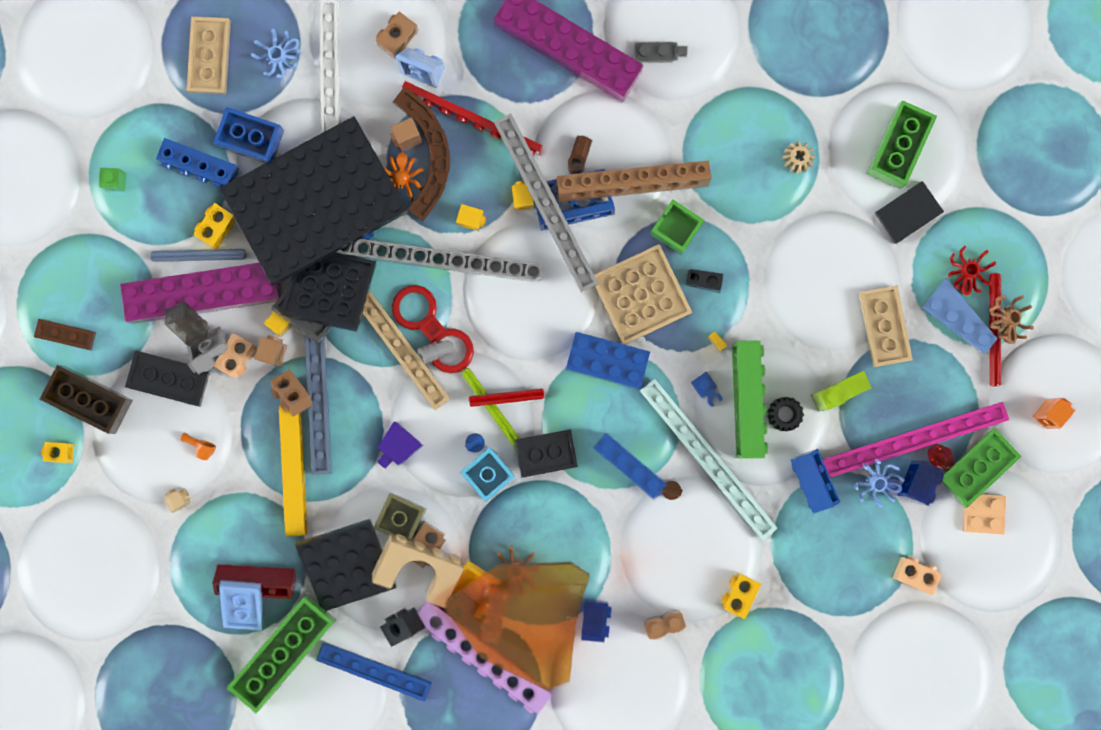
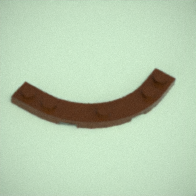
(438, 151)

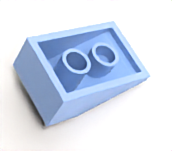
(420, 66)

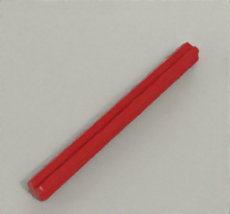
(995, 350)

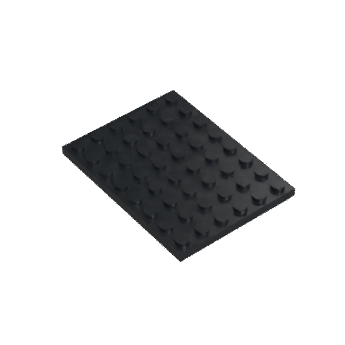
(313, 200)

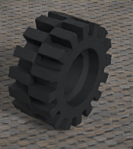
(796, 418)

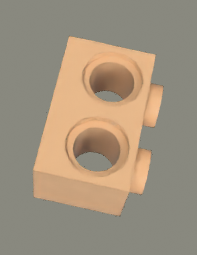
(233, 354)
(915, 579)

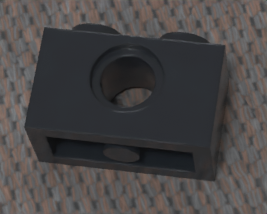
(402, 626)

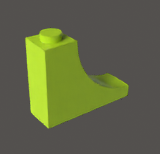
(841, 391)

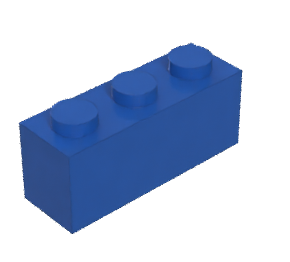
(815, 481)

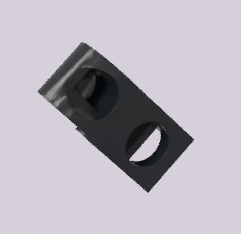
(705, 280)

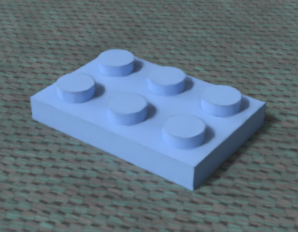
(241, 605)

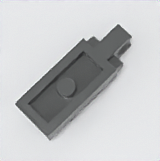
(659, 52)

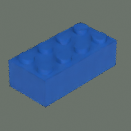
(607, 360)

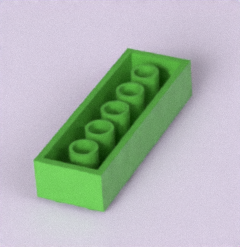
(749, 399)
(281, 654)

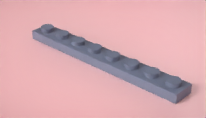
(319, 412)

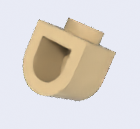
(177, 499)

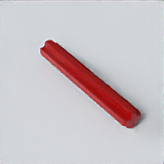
(506, 397)

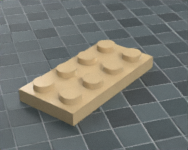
(208, 55)
(885, 326)

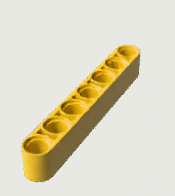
(293, 473)

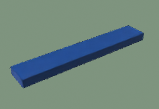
(374, 671)

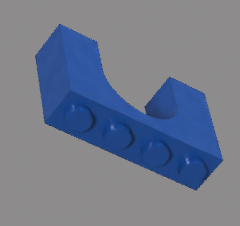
(629, 465)

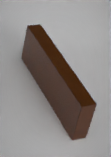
(65, 334)

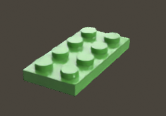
(980, 467)

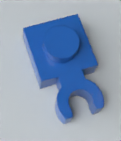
(704, 387)

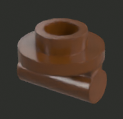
(672, 490)

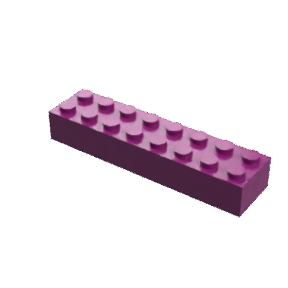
(569, 46)
(200, 290)

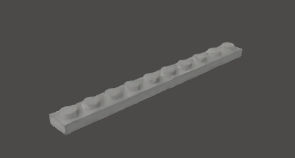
(546, 203)

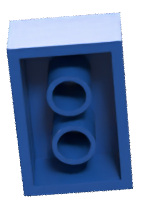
(248, 135)

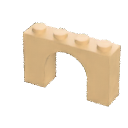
(401, 551)

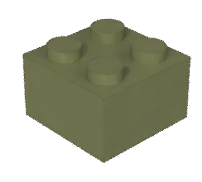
(400, 517)

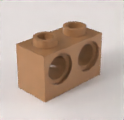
(293, 391)
(421, 537)

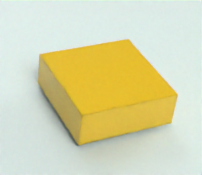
(717, 341)

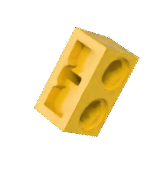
(219, 229)
(746, 597)

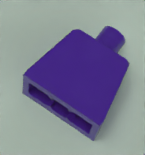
(397, 445)

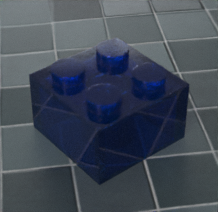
(921, 482)

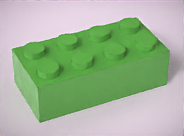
(901, 144)

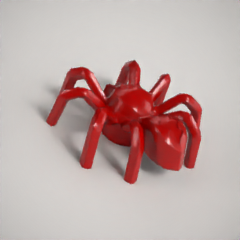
(969, 271)

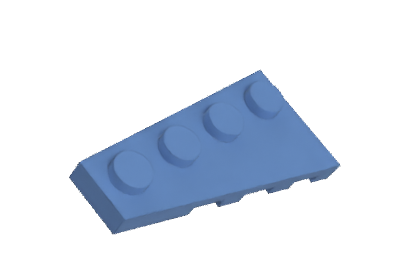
(955, 313)

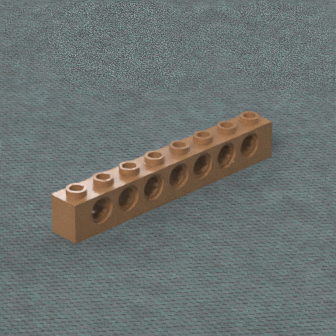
(633, 181)

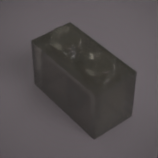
(186, 324)

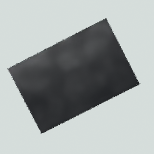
(909, 212)
(545, 453)

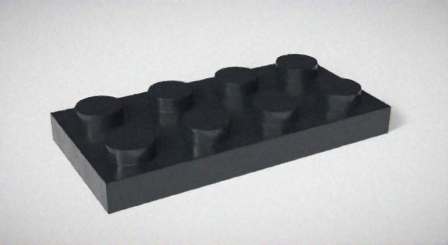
(166, 378)

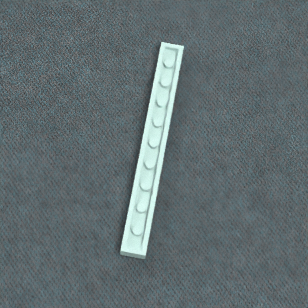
(708, 459)

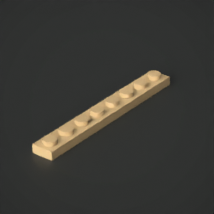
(404, 352)

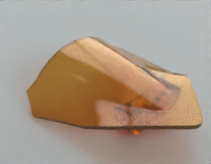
(523, 618)

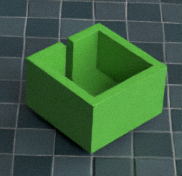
(676, 227)

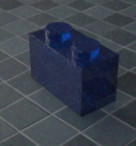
(595, 620)

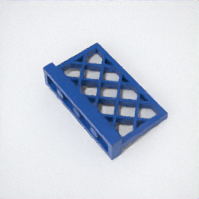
(584, 213)

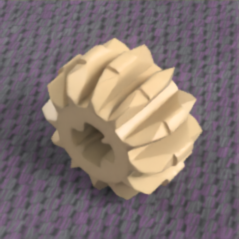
(791, 153)

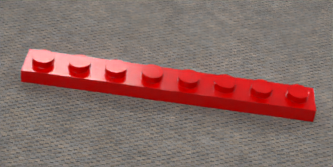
(464, 115)

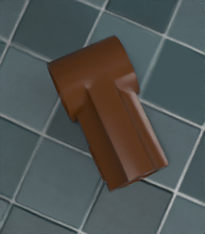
(579, 154)

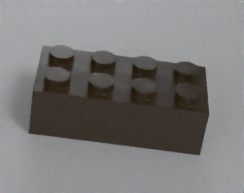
(86, 399)

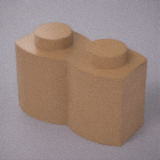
(659, 626)

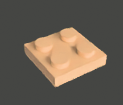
(986, 515)

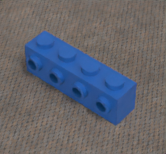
(196, 163)

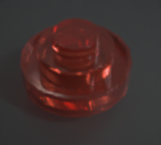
(941, 457)

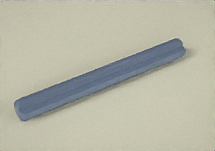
(198, 255)

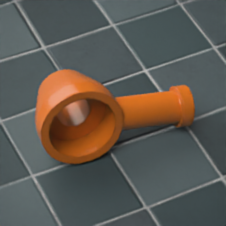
(203, 448)

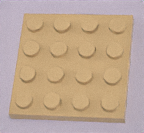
(641, 294)

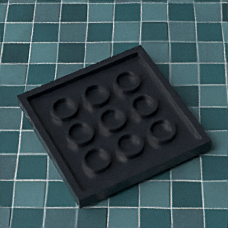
(330, 291)
(342, 564)

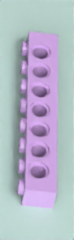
(532, 704)

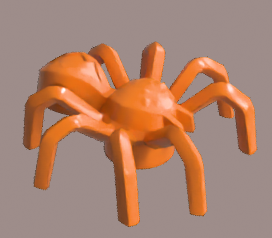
(402, 177)

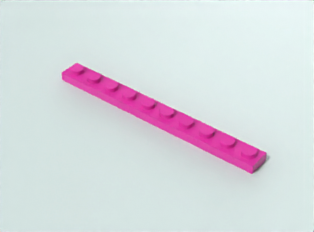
(916, 439)

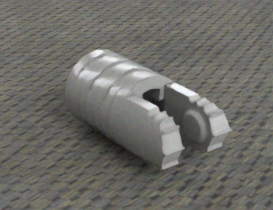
(434, 351)

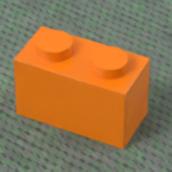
(1054, 413)

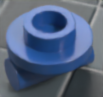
(475, 442)

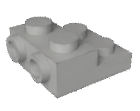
(202, 353)

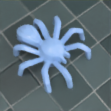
(278, 54)
(880, 482)

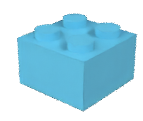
(487, 474)

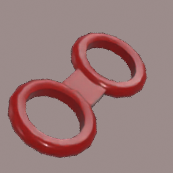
(432, 327)

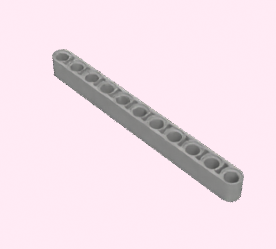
(447, 264)

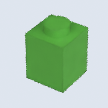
(112, 179)

